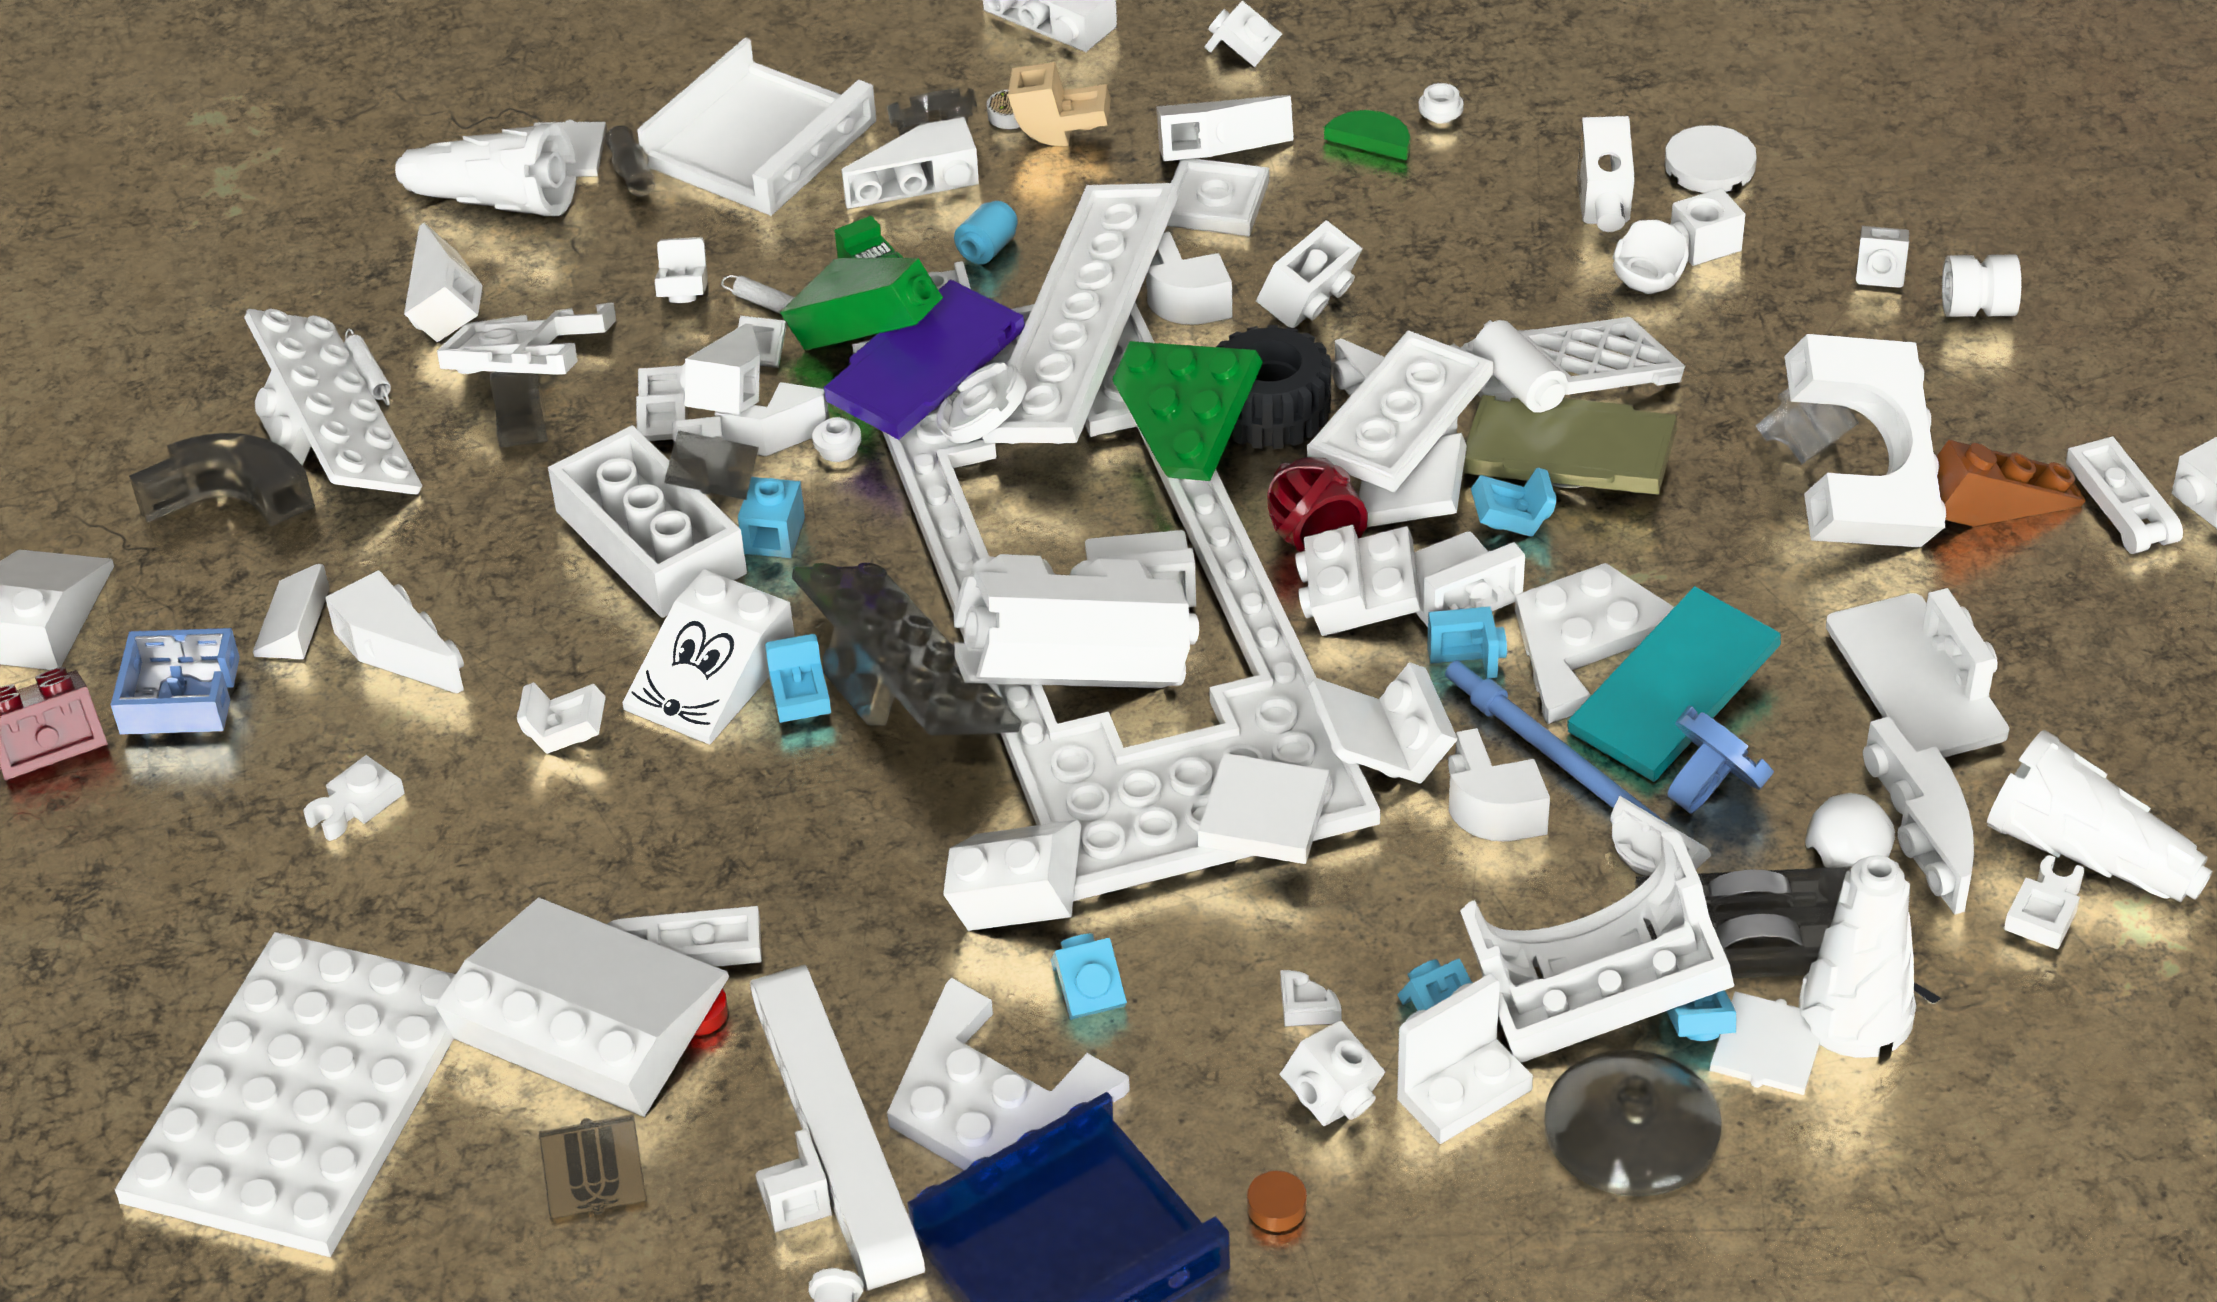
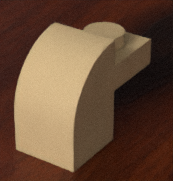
(1048, 110)

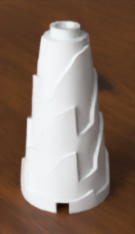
(507, 170)
(2074, 811)
(1864, 971)

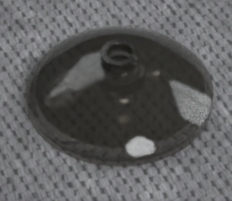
(1630, 1142)

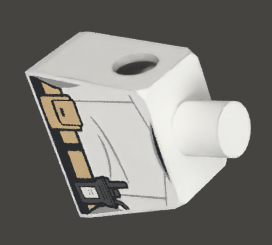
(1604, 194)

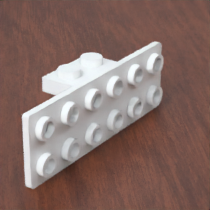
(324, 403)

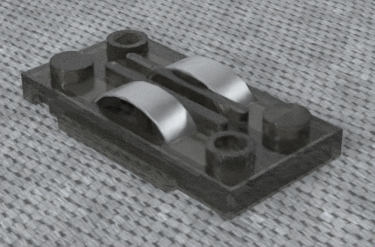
(1770, 918)

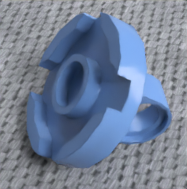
(1716, 757)

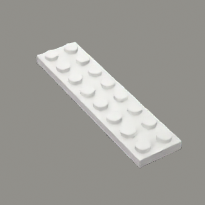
(1084, 309)

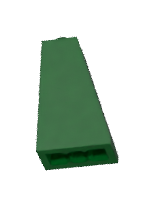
(860, 300)

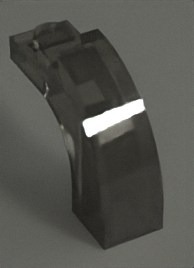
(225, 467)

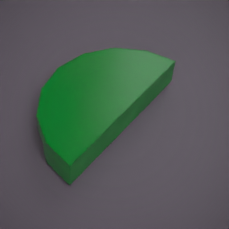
(1371, 132)

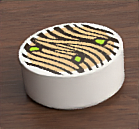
(1000, 111)

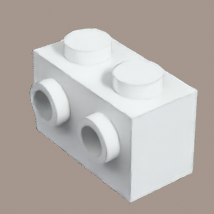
(1310, 275)

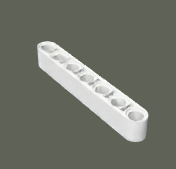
(839, 1127)

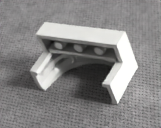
(1605, 965)

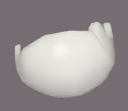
(1651, 256)
(1849, 830)

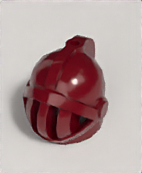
(1313, 499)

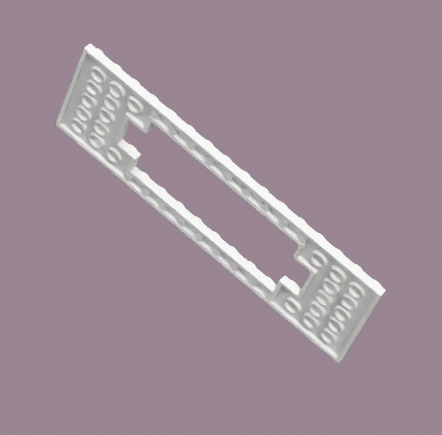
(1147, 799)

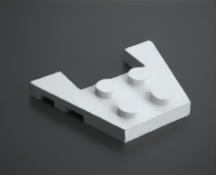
(520, 344)
(1579, 624)
(971, 1104)

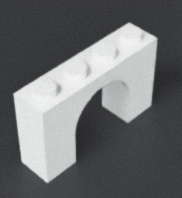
(1886, 387)

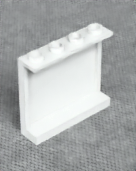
(754, 131)

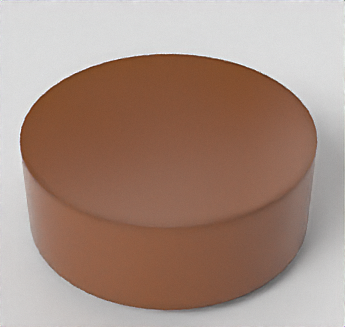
(1277, 1200)

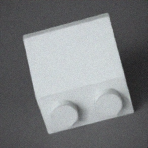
(1014, 875)

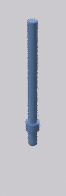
(1494, 700)

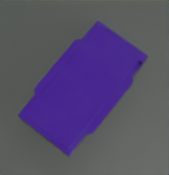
(914, 368)

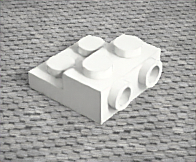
(1357, 579)

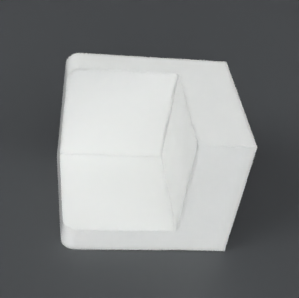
(795, 1189)

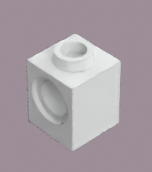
(1710, 224)

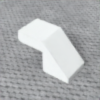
(784, 423)

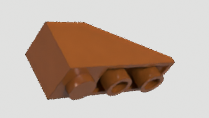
(1996, 486)

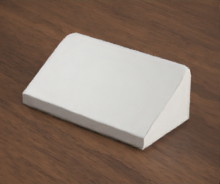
(293, 614)

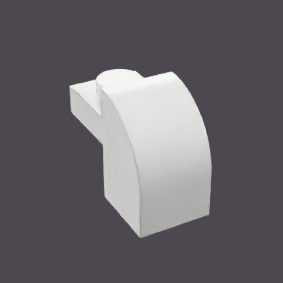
(1188, 289)
(1497, 800)

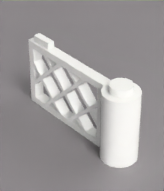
(1540, 375)

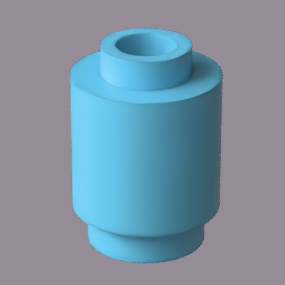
(986, 231)

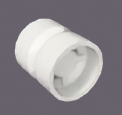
(1985, 285)

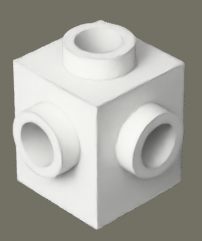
(1333, 1074)

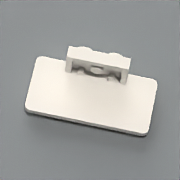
(1924, 669)

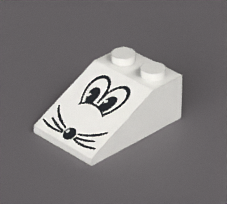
(708, 656)

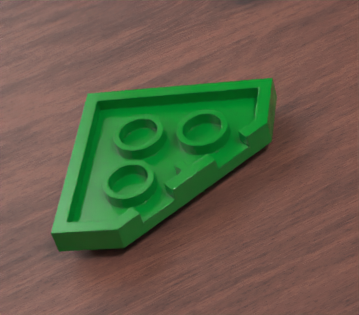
(1186, 401)

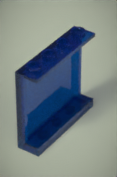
(1067, 1221)

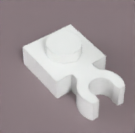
(357, 793)
(2045, 906)

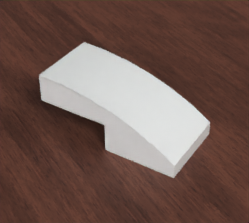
(659, 401)

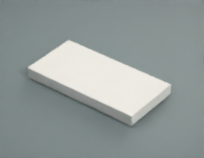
(1401, 410)

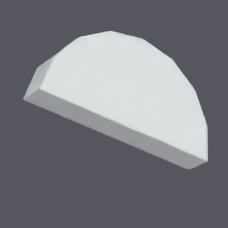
(1639, 838)

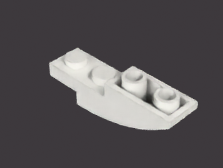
(1935, 814)

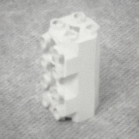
(1078, 629)

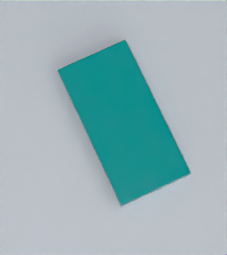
(1690, 658)

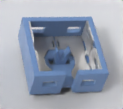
(153, 677)

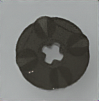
(932, 108)

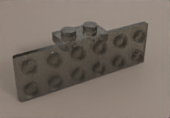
(891, 649)

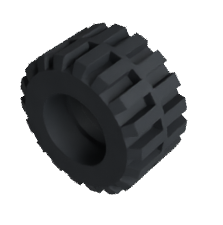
(1289, 391)

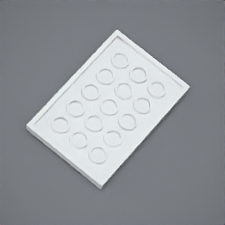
(295, 1096)

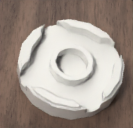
(1710, 158)
(983, 404)

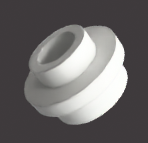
(1441, 103)
(837, 439)

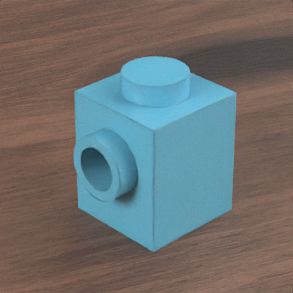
(771, 517)

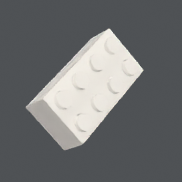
(638, 524)

